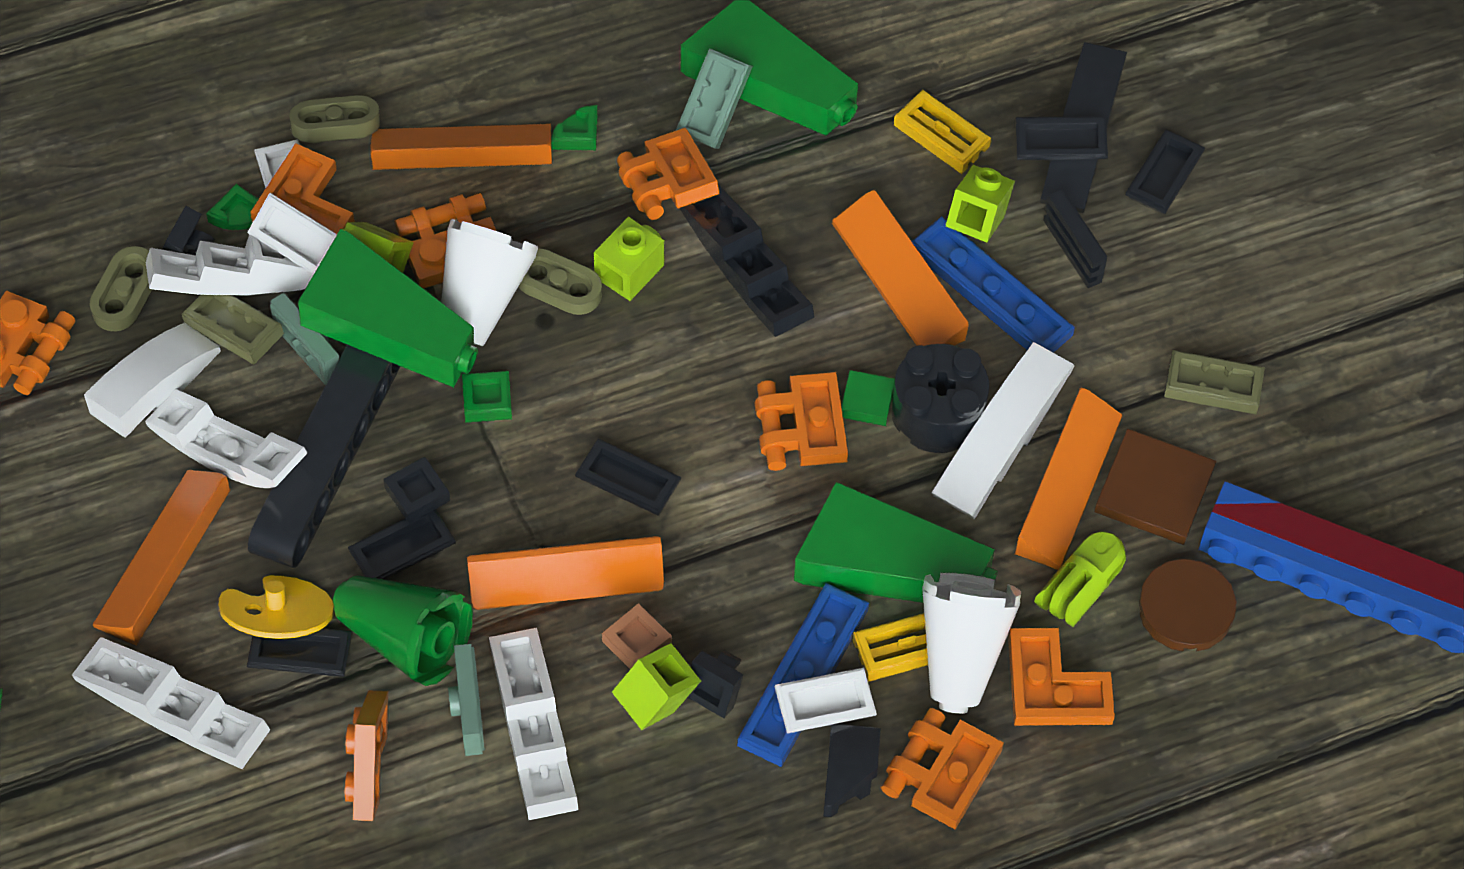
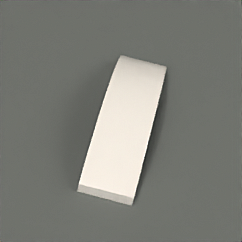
(221, 445)

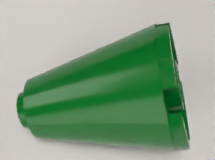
(406, 623)

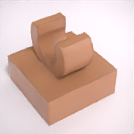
(635, 636)

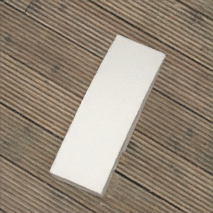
(149, 377)

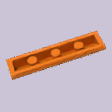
(461, 146)
(900, 273)
(1068, 480)
(163, 555)
(566, 572)

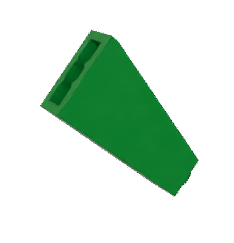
(785, 71)
(385, 313)
(882, 549)

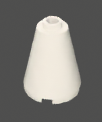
(482, 274)
(964, 635)

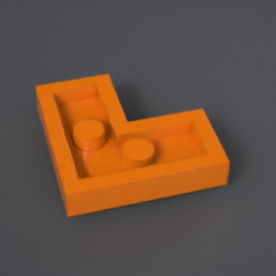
(301, 183)
(1047, 694)
(366, 742)

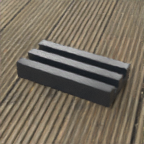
(1075, 238)

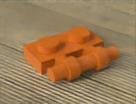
(680, 169)
(429, 251)
(20, 325)
(817, 421)
(954, 776)

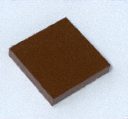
(1155, 486)

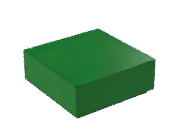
(487, 396)
(867, 397)

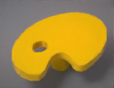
(287, 608)

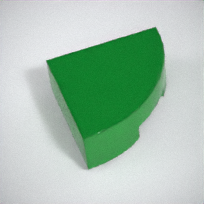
(577, 131)
(233, 210)

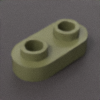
(334, 119)
(561, 281)
(120, 291)

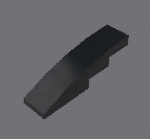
(1090, 95)
(748, 262)

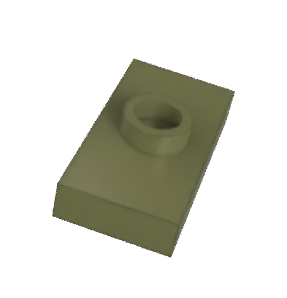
(233, 325)
(1214, 382)

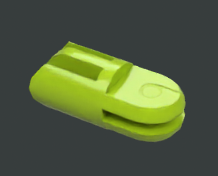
(1083, 577)

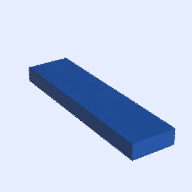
(991, 288)
(812, 654)

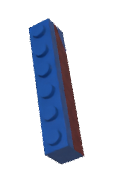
(1337, 565)

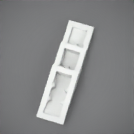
(225, 270)
(1003, 430)
(170, 702)
(533, 724)

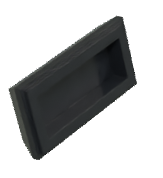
(1061, 138)
(1165, 172)
(628, 477)
(401, 545)
(316, 653)

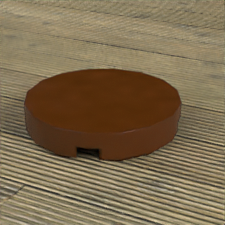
(1187, 605)

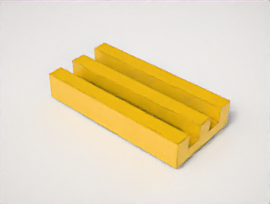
(937, 136)
(898, 664)

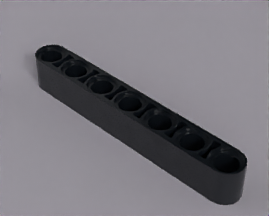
(331, 442)

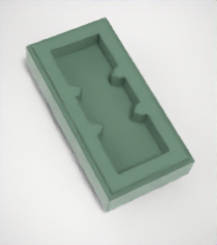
(714, 98)
(307, 343)
(465, 700)

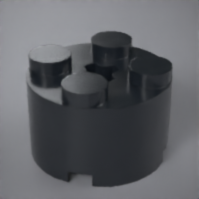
(939, 396)

